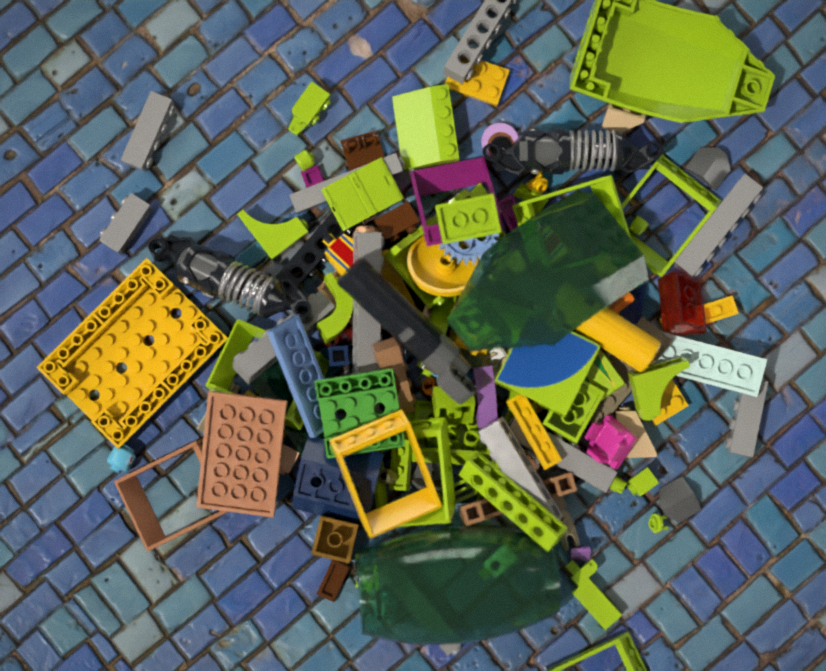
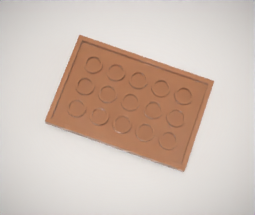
(241, 453)

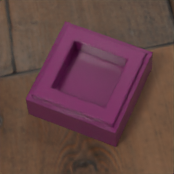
(312, 176)

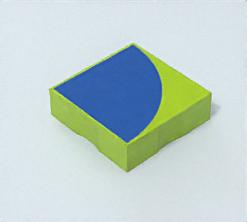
(549, 372)

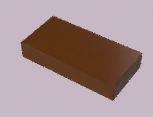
(333, 580)

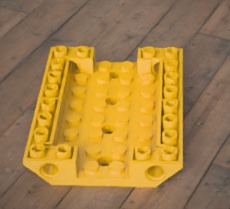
(116, 335)

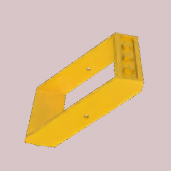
(403, 509)

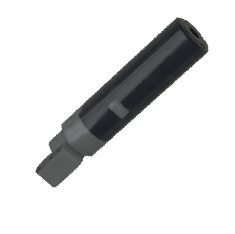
(409, 327)

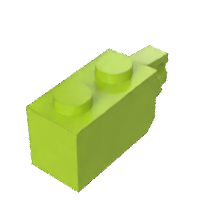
(308, 108)

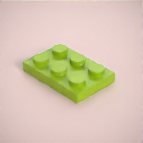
(468, 219)

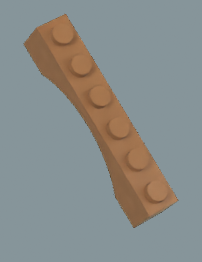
(484, 509)

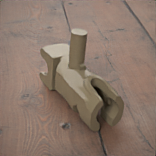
(566, 520)

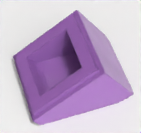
(580, 553)

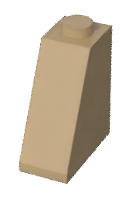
(642, 447)

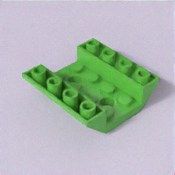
(357, 397)

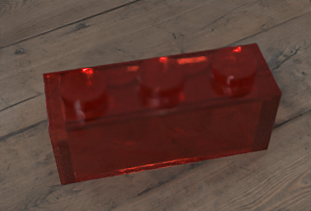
(681, 304)

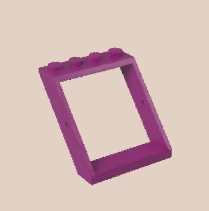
(448, 178)

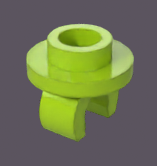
(656, 523)

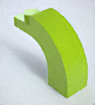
(337, 322)

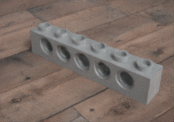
(454, 67)

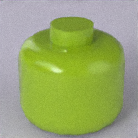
(304, 160)

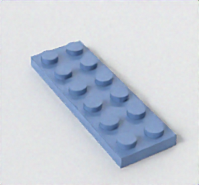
(300, 370)

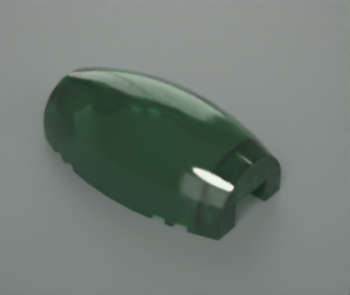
(456, 585)

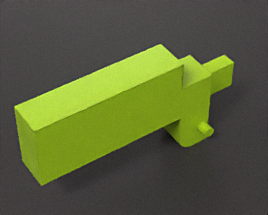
(590, 595)

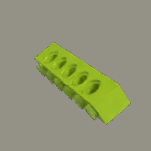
(513, 501)

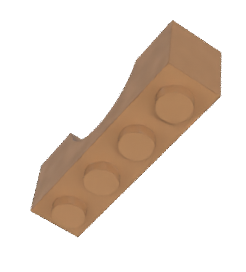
(389, 355)

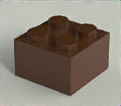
(397, 223)

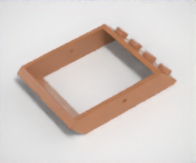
(140, 508)

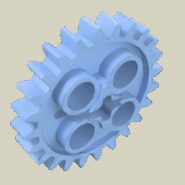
(474, 251)

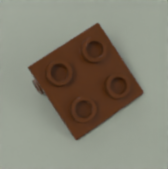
(362, 149)

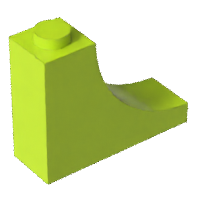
(276, 238)
(650, 384)

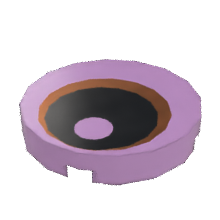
(499, 134)

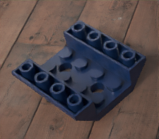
(332, 496)

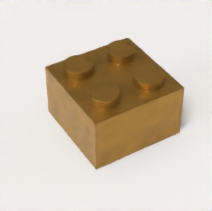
(335, 539)

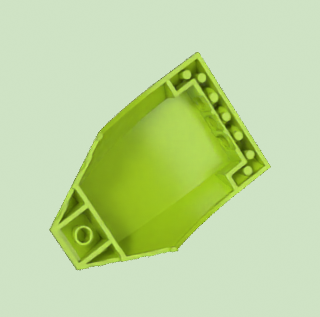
(667, 63)

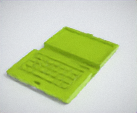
(362, 194)

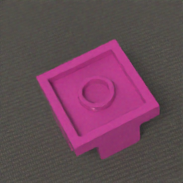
(609, 441)

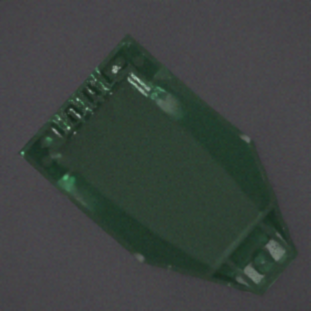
(548, 277)

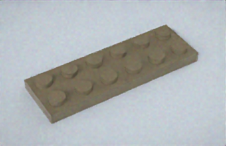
(612, 402)

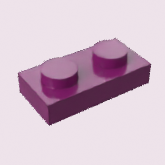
(507, 212)

